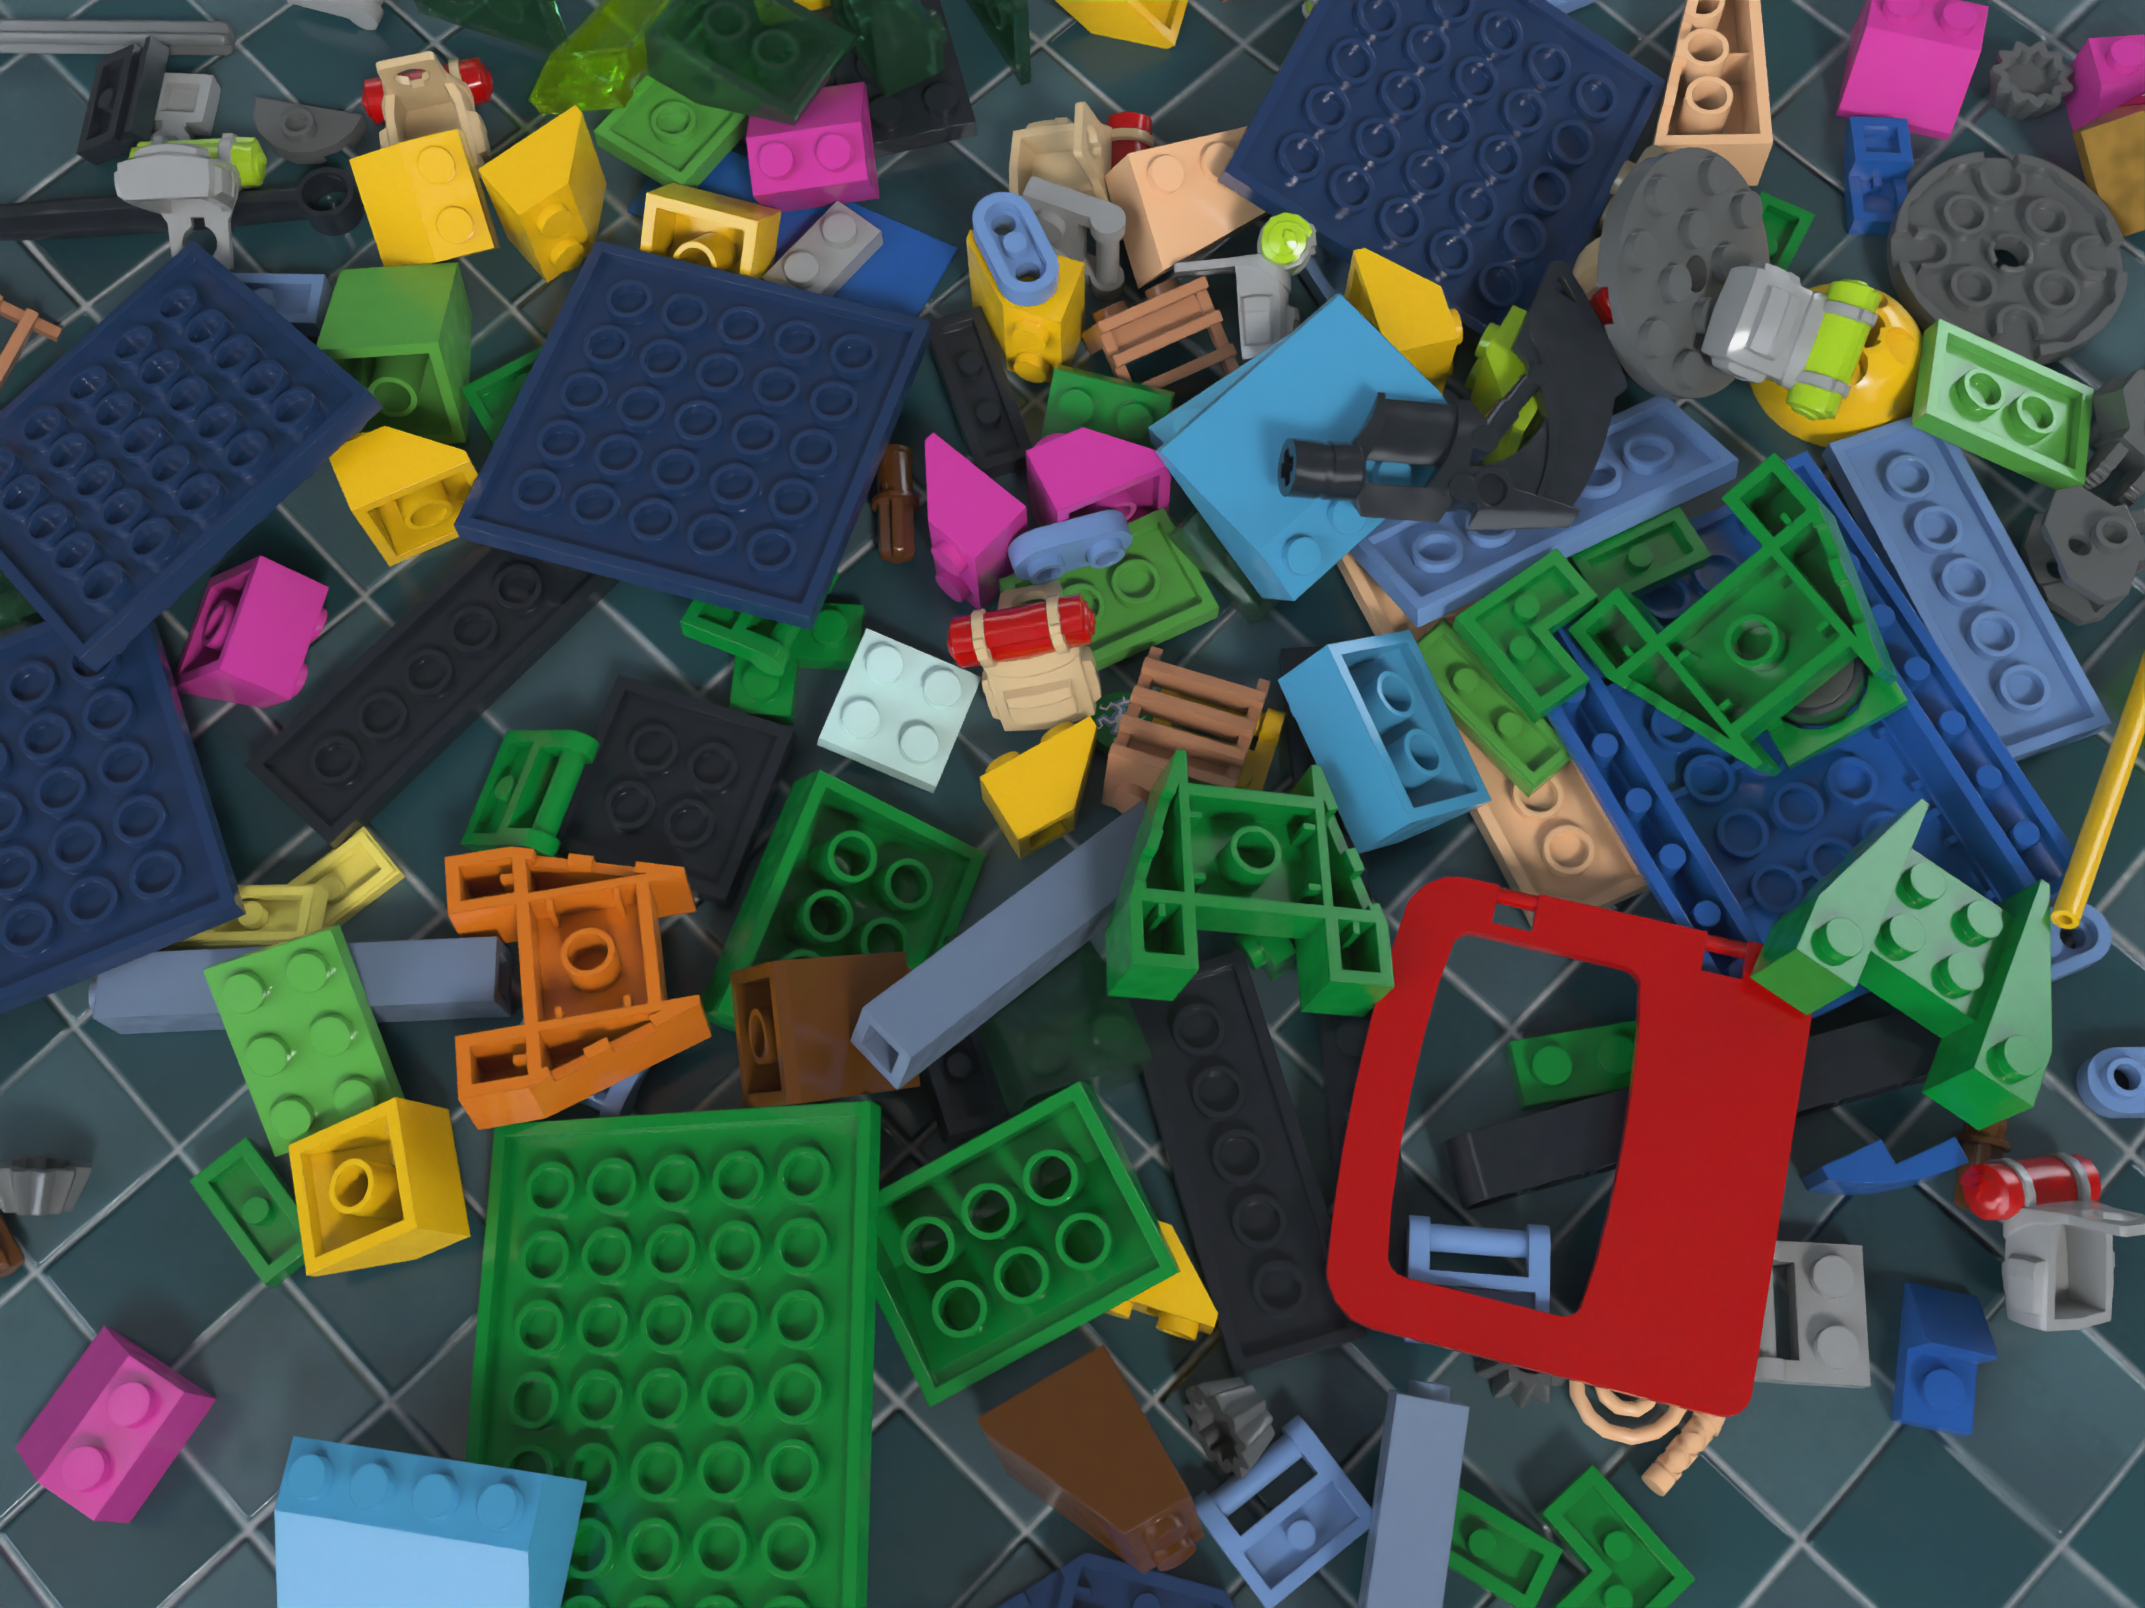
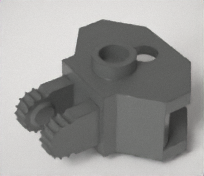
(2121, 437)
(2095, 553)

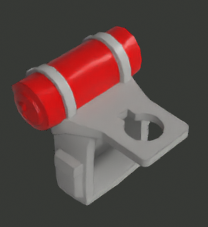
(2055, 1236)

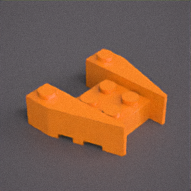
(586, 974)

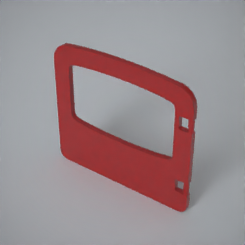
(1696, 1176)

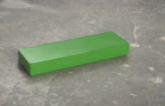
(1488, 714)

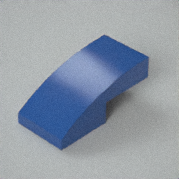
(1875, 172)
(1874, 1171)

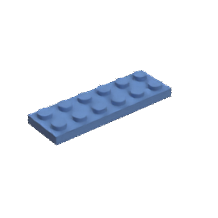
(1647, 466)
(1966, 584)

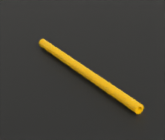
(2103, 808)

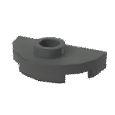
(306, 132)

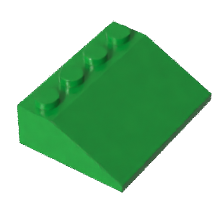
(845, 882)
(1014, 1242)

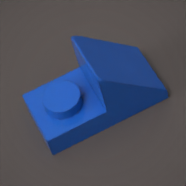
(1938, 1358)

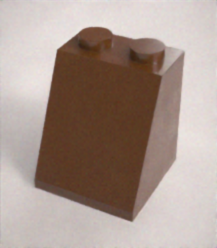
(799, 1024)
(1097, 1462)

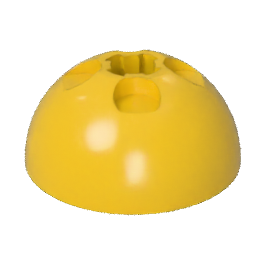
(1880, 386)

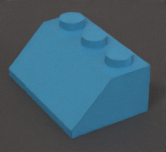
(1383, 738)

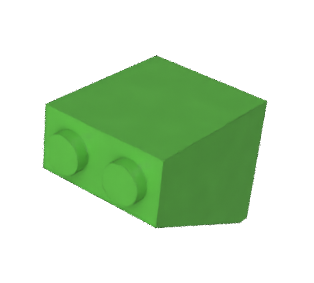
(407, 343)

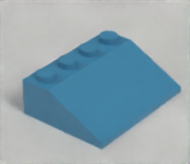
(1306, 387)
(419, 1531)

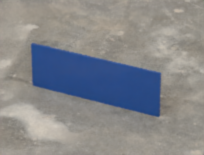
(893, 279)

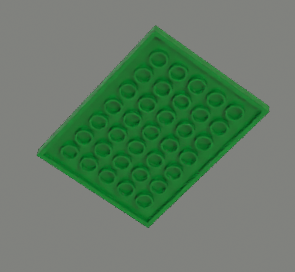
(694, 1342)

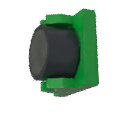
(1830, 706)

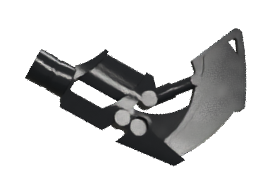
(1575, 388)

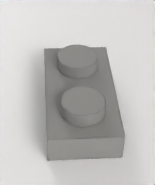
(827, 252)

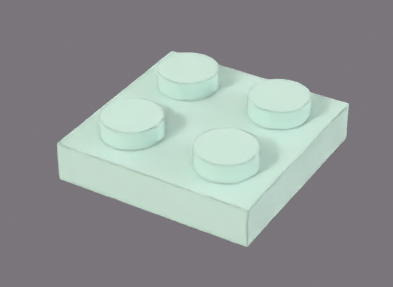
(899, 711)

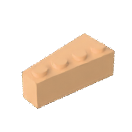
(1719, 86)
(1177, 203)

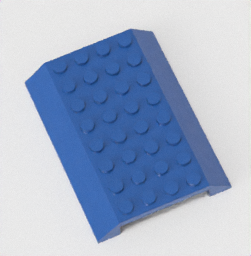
(1744, 847)

